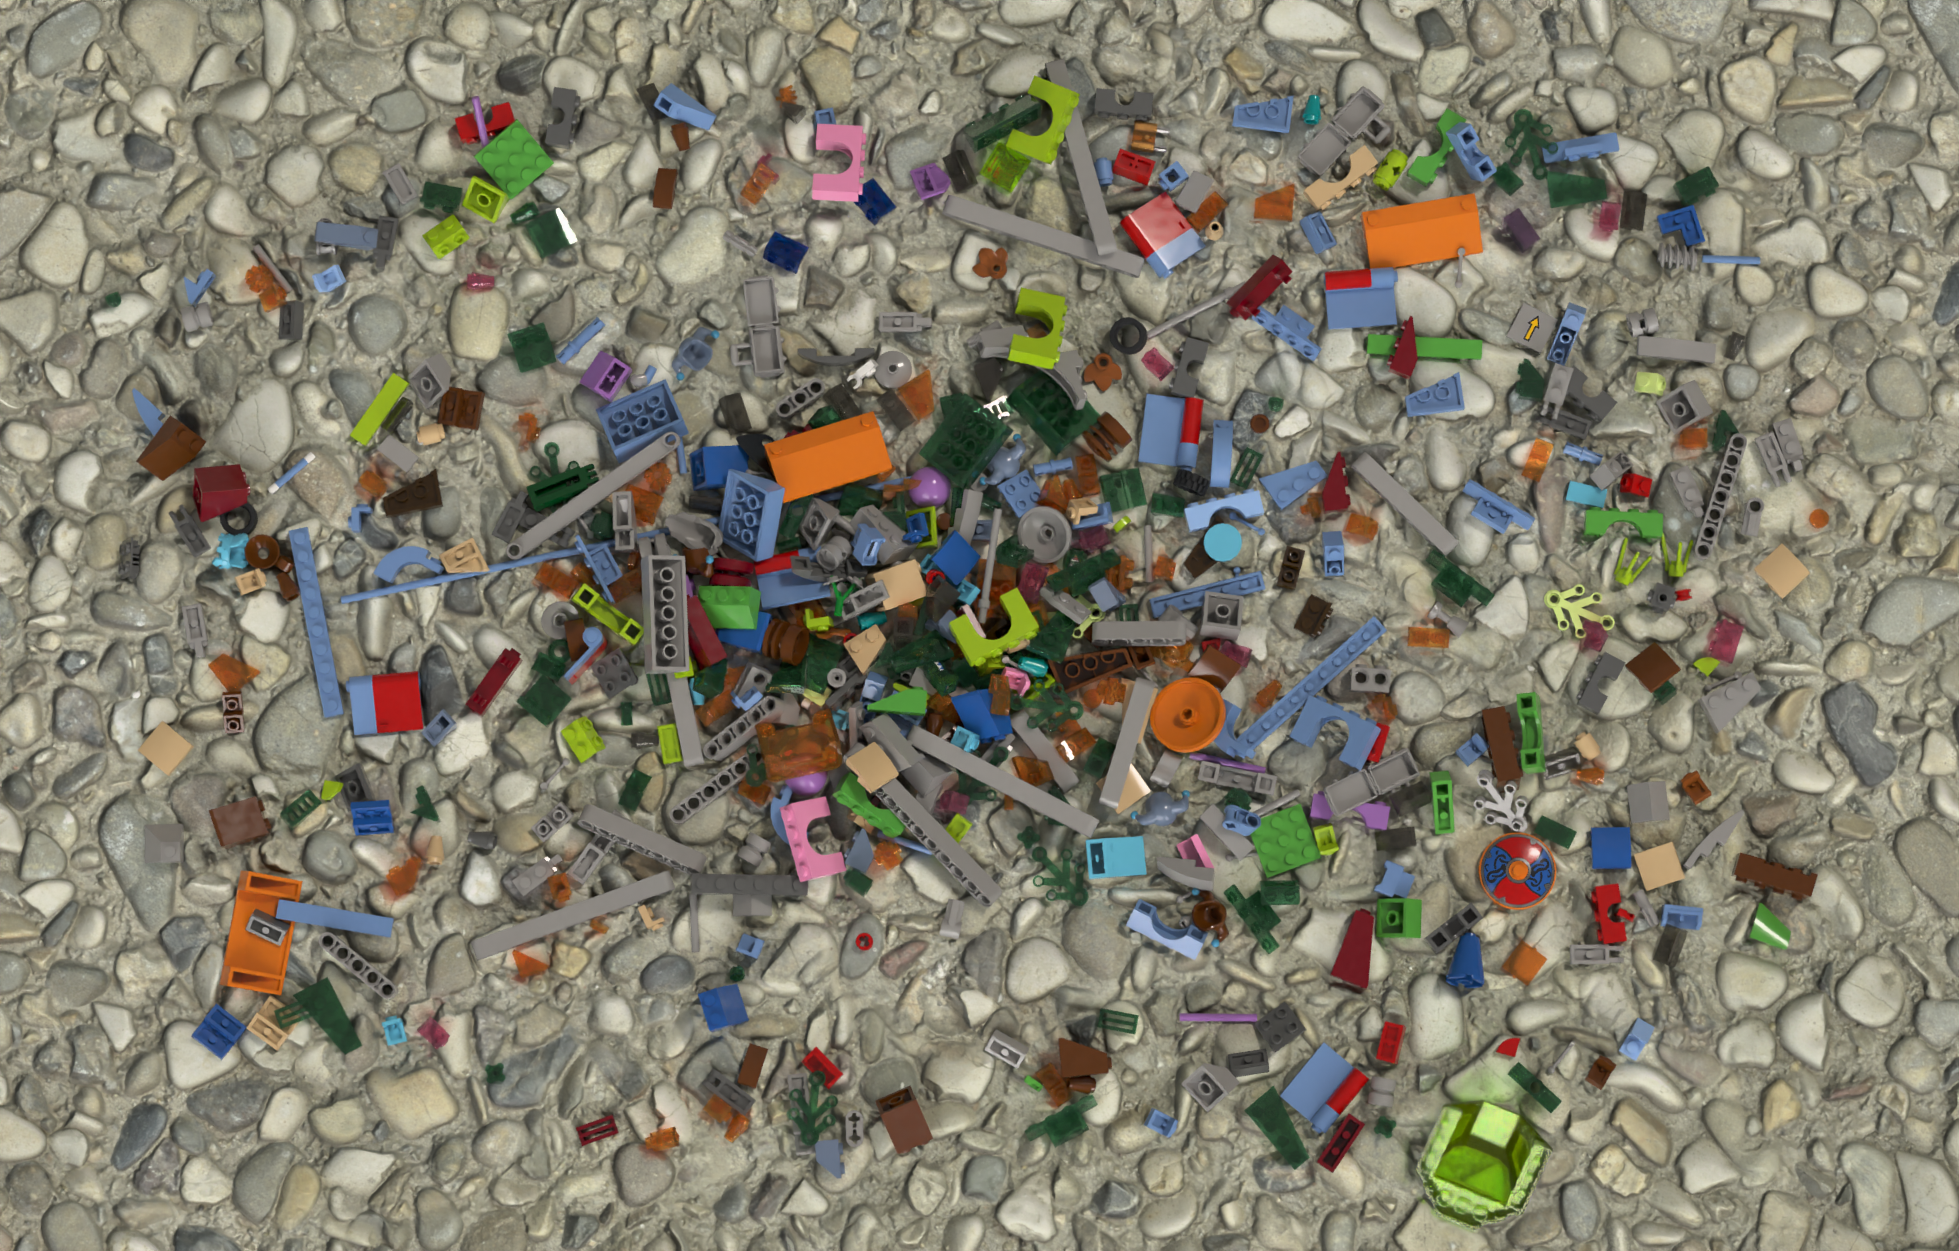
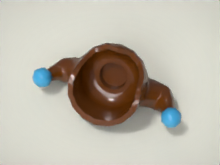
(698, 561)
(1210, 915)

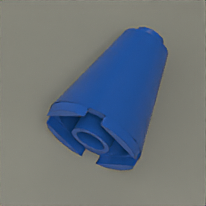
(1467, 963)

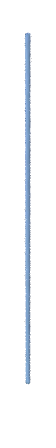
(551, 555)

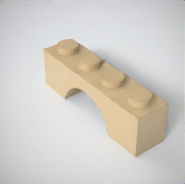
(1322, 192)

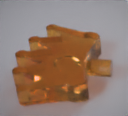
(786, 95)

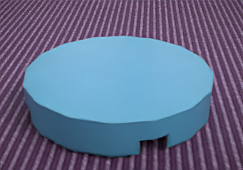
(1222, 542)

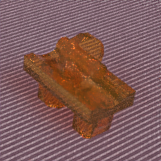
(1117, 574)
(662, 1139)

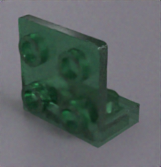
(532, 347)
(544, 701)

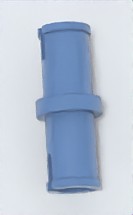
(1582, 453)
(1052, 466)

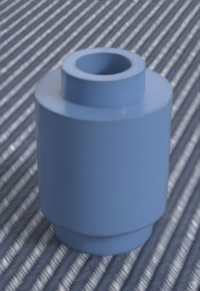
(1104, 171)

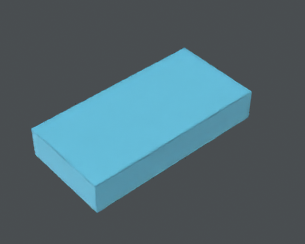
(1586, 494)

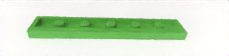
(1428, 347)

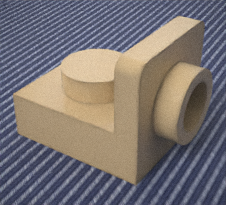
(1080, 507)
(647, 916)

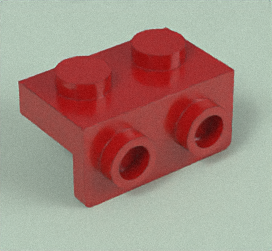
(1377, 749)

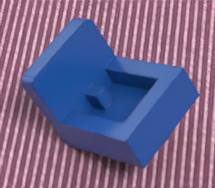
(916, 527)

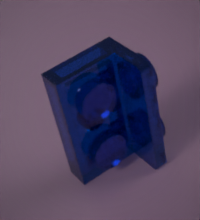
(874, 202)
(785, 252)

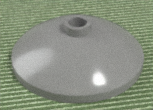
(1034, 533)

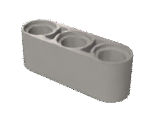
(797, 407)

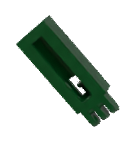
(555, 490)

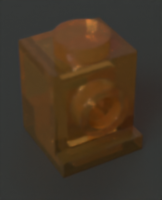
(1164, 568)
(1070, 727)
(557, 880)

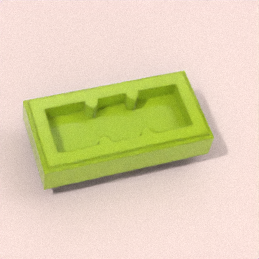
(670, 743)
(958, 827)

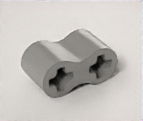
(1166, 768)

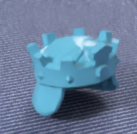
(231, 551)

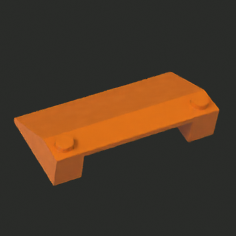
(1422, 232)
(828, 456)
(250, 959)

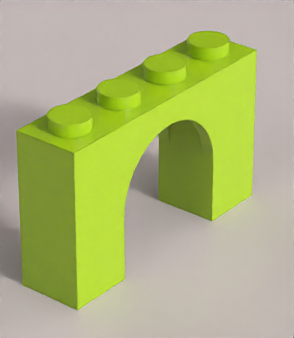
(1045, 145)
(1050, 310)
(607, 614)
(978, 649)

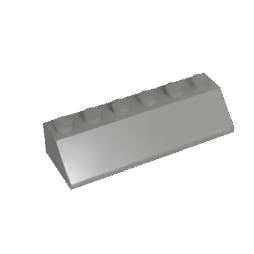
(665, 614)

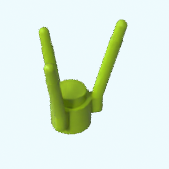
(1676, 568)
(1625, 575)

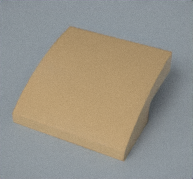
(1782, 571)
(165, 748)
(872, 767)
(1133, 790)
(1659, 866)
(266, 1024)

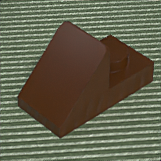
(1141, 656)

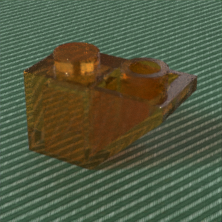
(626, 585)
(406, 877)

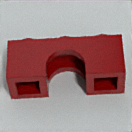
(468, 128)
(1608, 931)

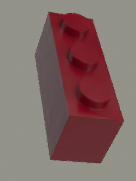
(1340, 1143)

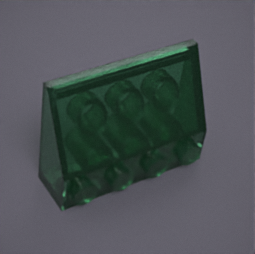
(1000, 124)
(1051, 411)
(966, 442)

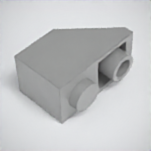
(1611, 470)

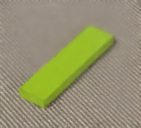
(379, 409)

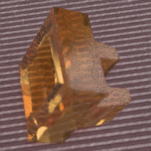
(1312, 508)

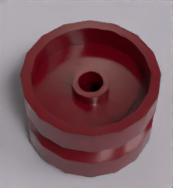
(732, 572)

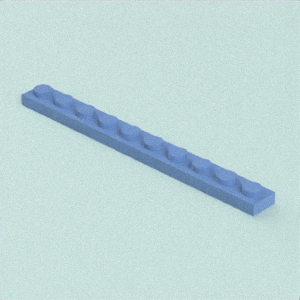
(316, 622)
(1312, 684)

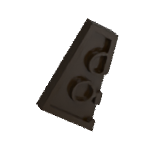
(416, 497)
(1199, 560)

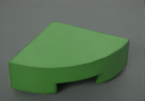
(1033, 1083)

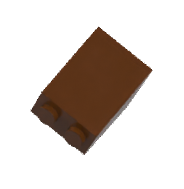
(240, 822)
(1081, 1059)
(904, 1120)

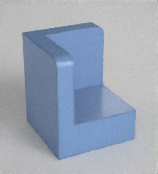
(750, 946)

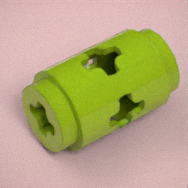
(1396, 163)

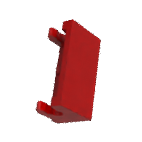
(1133, 167)
(1391, 1042)
(818, 1061)

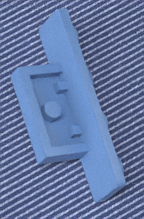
(1582, 147)
(1289, 328)
(1495, 510)
(603, 564)

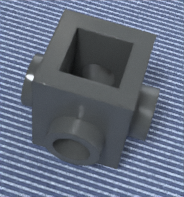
(1666, 593)

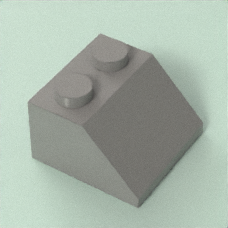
(1684, 406)
(1221, 615)

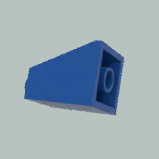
(712, 464)
(746, 639)
(976, 716)
(723, 1007)

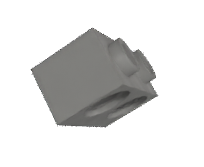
(747, 681)
(1370, 685)

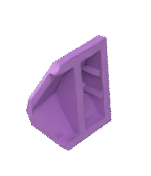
(930, 181)

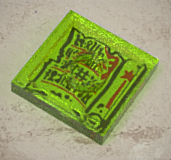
(1005, 167)

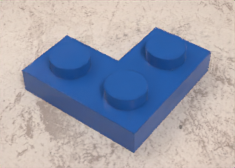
(1684, 220)

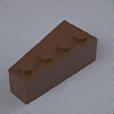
(1088, 667)
(1501, 747)
(1773, 876)

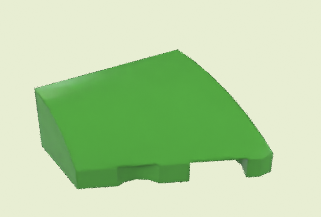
(1769, 929)

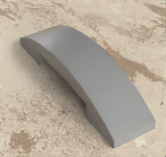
(1237, 778)

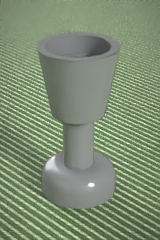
(1454, 623)
(836, 673)

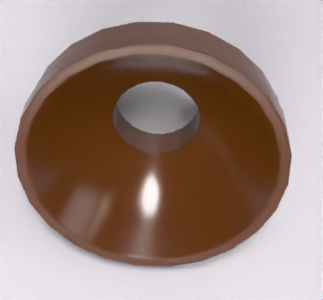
(255, 544)

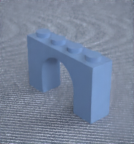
(1318, 713)

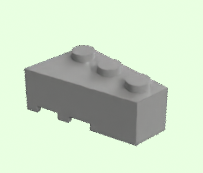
(894, 547)
(1728, 700)
(888, 737)

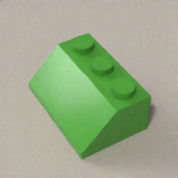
(730, 606)

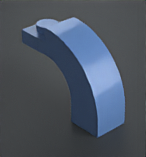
(1221, 453)
(399, 558)
(1226, 740)
(777, 821)

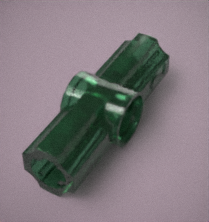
(792, 522)
(1543, 1096)

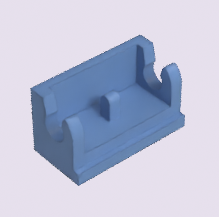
(1102, 517)
(1682, 916)

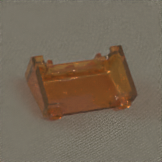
(801, 748)

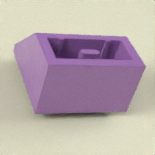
(606, 376)

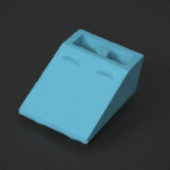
(1115, 857)

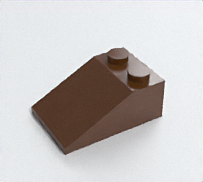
(170, 449)

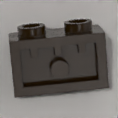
(1313, 616)

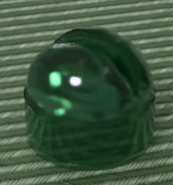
(113, 299)
(1275, 403)
(737, 973)

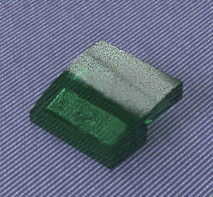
(550, 233)
(1123, 490)

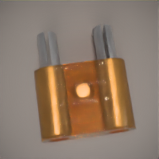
(1144, 137)

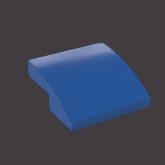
(955, 557)
(372, 817)
(1611, 848)
(219, 1031)

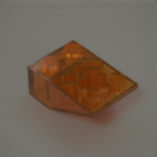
(1002, 582)

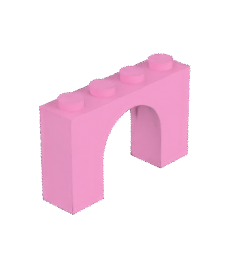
(845, 185)
(808, 862)

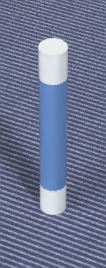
(290, 473)

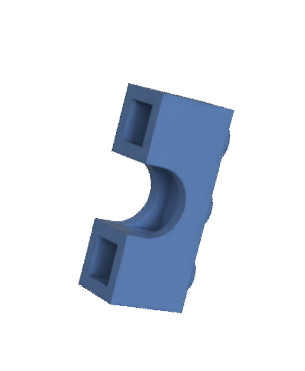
(1475, 162)

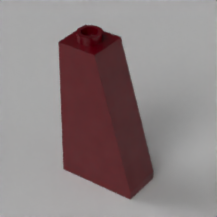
(702, 636)
(1355, 951)

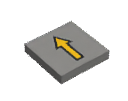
(1531, 328)

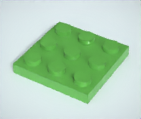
(513, 159)
(1284, 841)

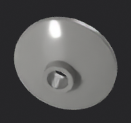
(897, 378)
(556, 628)

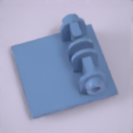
(1020, 493)

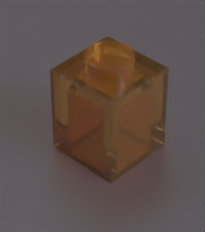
(1693, 439)

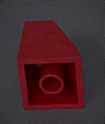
(219, 490)

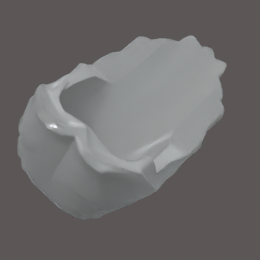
(694, 532)

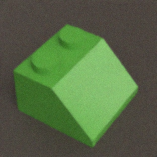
(1399, 918)

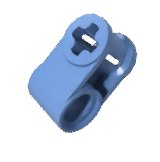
(1240, 820)

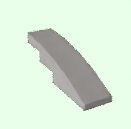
(1676, 349)
(967, 515)
(860, 602)
(1717, 835)
(592, 855)
(800, 1082)

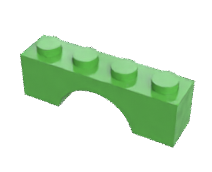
(1424, 168)
(1647, 524)
(1531, 722)
(853, 795)

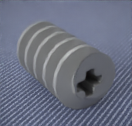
(1677, 256)

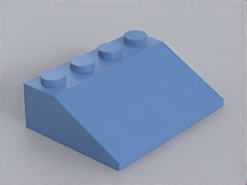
(641, 419)
(751, 514)

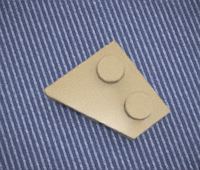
(464, 558)
(865, 647)

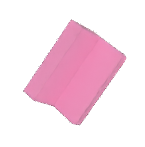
(1194, 850)

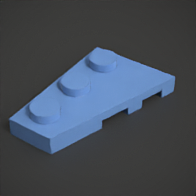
(1268, 116)
(1438, 398)
(1292, 483)

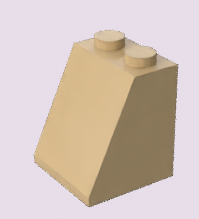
(902, 583)

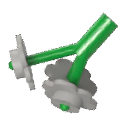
(841, 592)

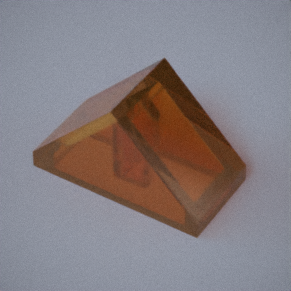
(1053, 495)
(527, 965)

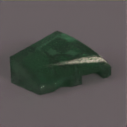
(856, 497)

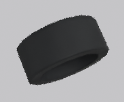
(1142, 336)
(248, 529)

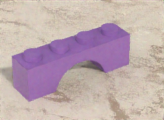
(1374, 815)

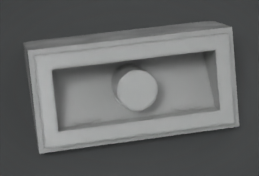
(1194, 191)
(1006, 1048)

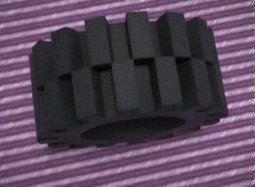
(1191, 482)

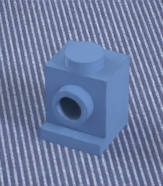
(1176, 171)

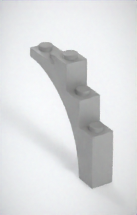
(1065, 372)

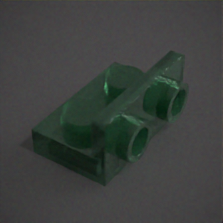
(441, 197)
(1012, 554)
(1280, 892)

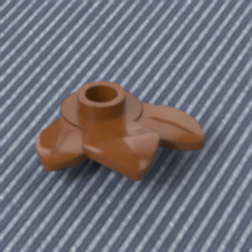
(989, 261)
(1102, 374)
(832, 631)

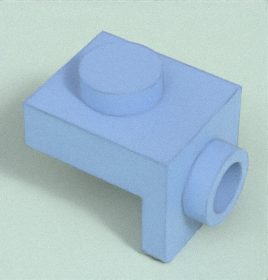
(329, 279)

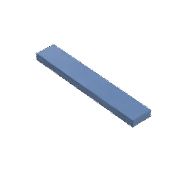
(1194, 597)
(334, 918)

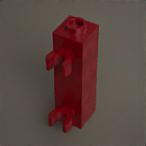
(1259, 288)
(494, 681)

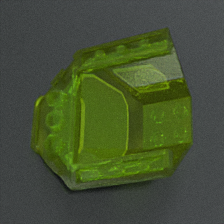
(1481, 1163)

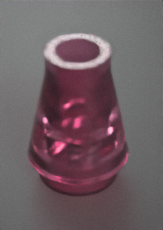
(479, 281)

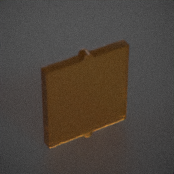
(1524, 963)

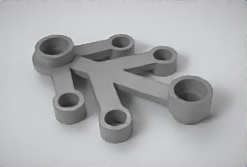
(1502, 804)

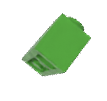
(905, 703)
(1442, 802)

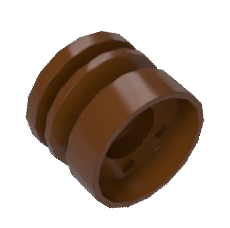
(1105, 437)
(785, 641)

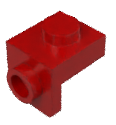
(1635, 485)

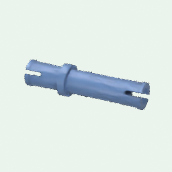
(576, 344)

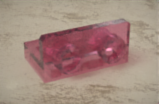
(1032, 581)
(1726, 641)

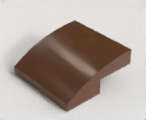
(461, 408)
(1652, 667)
(1214, 668)

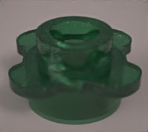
(1028, 832)
(491, 1069)
(1390, 1125)

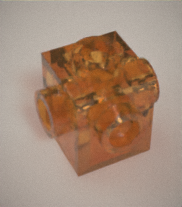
(262, 284)
(663, 481)
(1111, 691)
(891, 862)

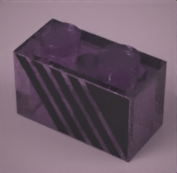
(1520, 230)

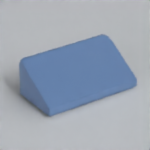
(1318, 232)

